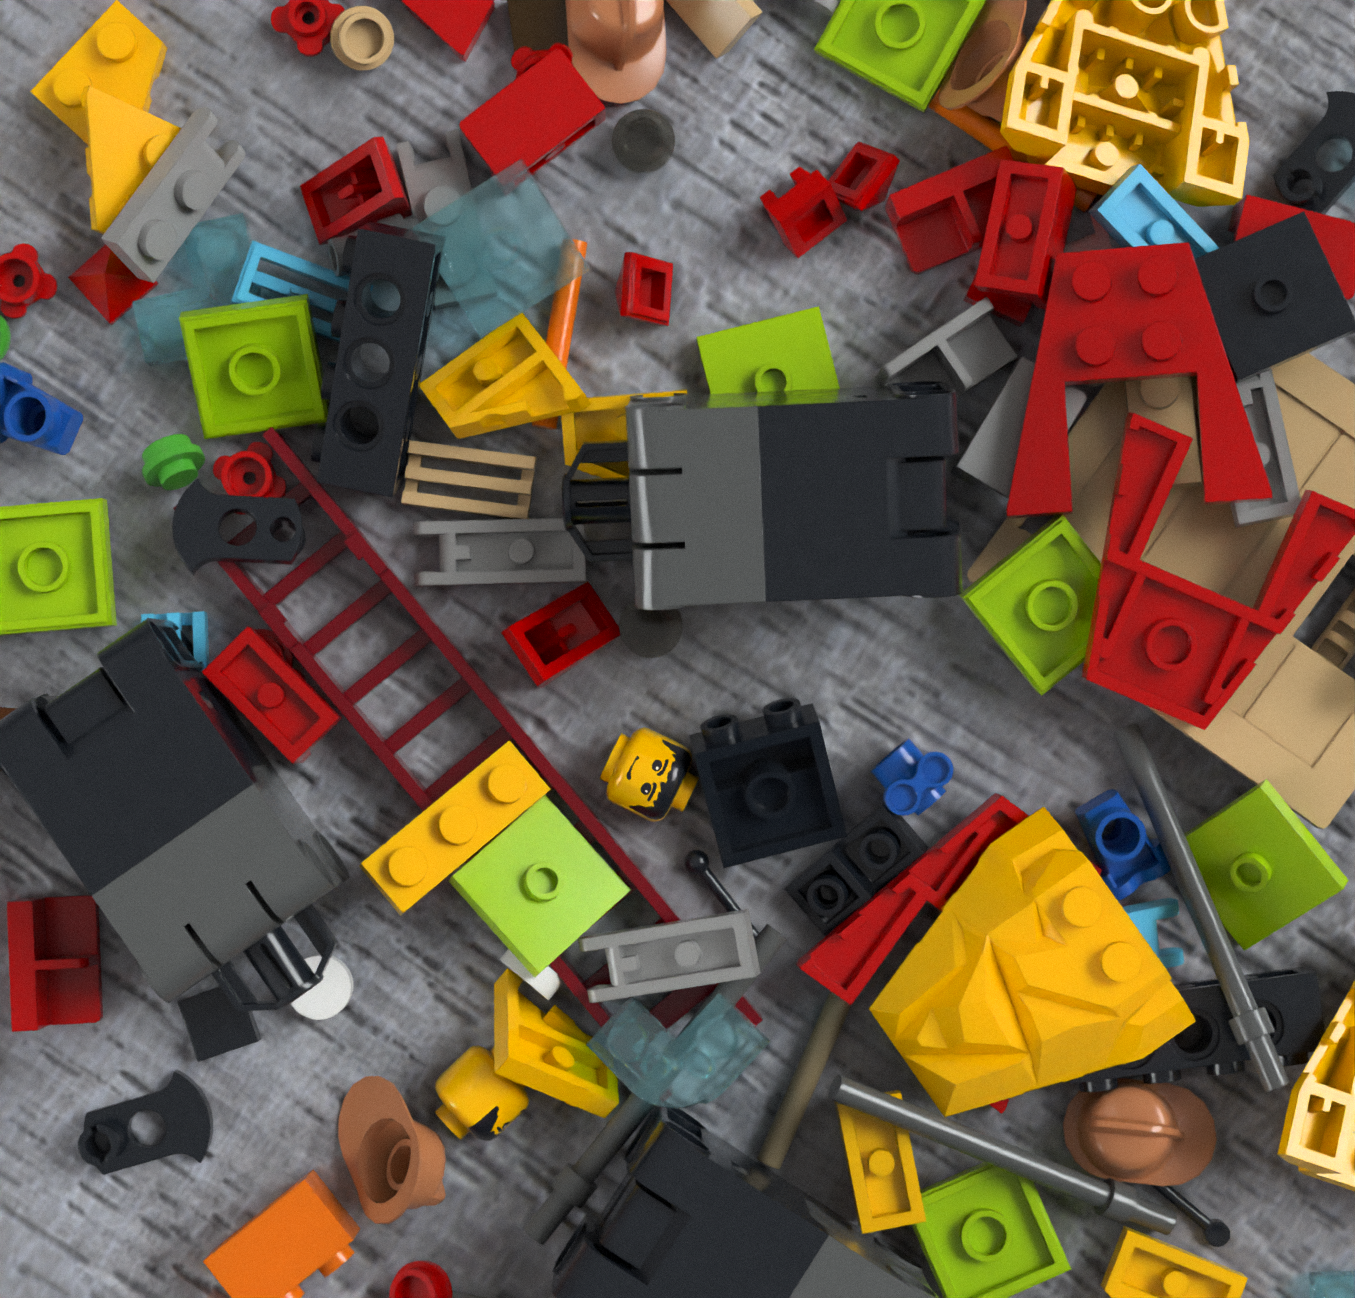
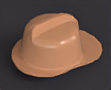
(618, 46)
(985, 60)
(1140, 1133)
(388, 1153)

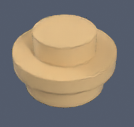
(362, 38)

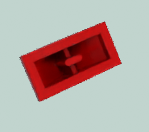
(355, 191)
(561, 634)

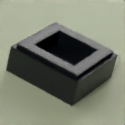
(215, 1024)

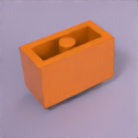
(285, 1243)

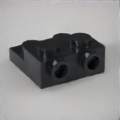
(767, 782)

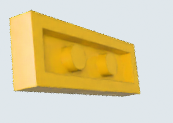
(454, 827)

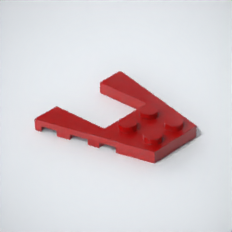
(1131, 320)
(1173, 638)
(860, 944)

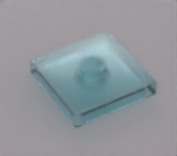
(503, 248)

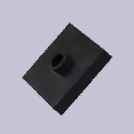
(1274, 297)

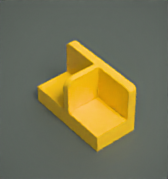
(880, 1170)

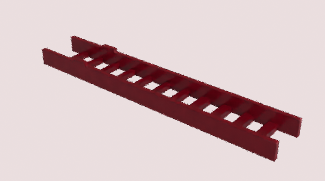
(674, 1004)

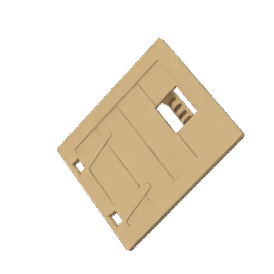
(1297, 705)

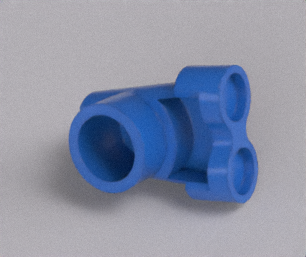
(27, 407)
(912, 779)
(1126, 853)

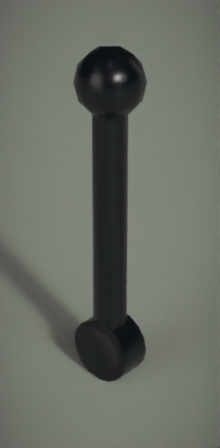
(697, 863)
(1214, 1230)

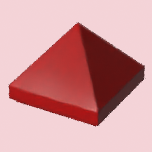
(864, 176)
(110, 284)
(644, 289)

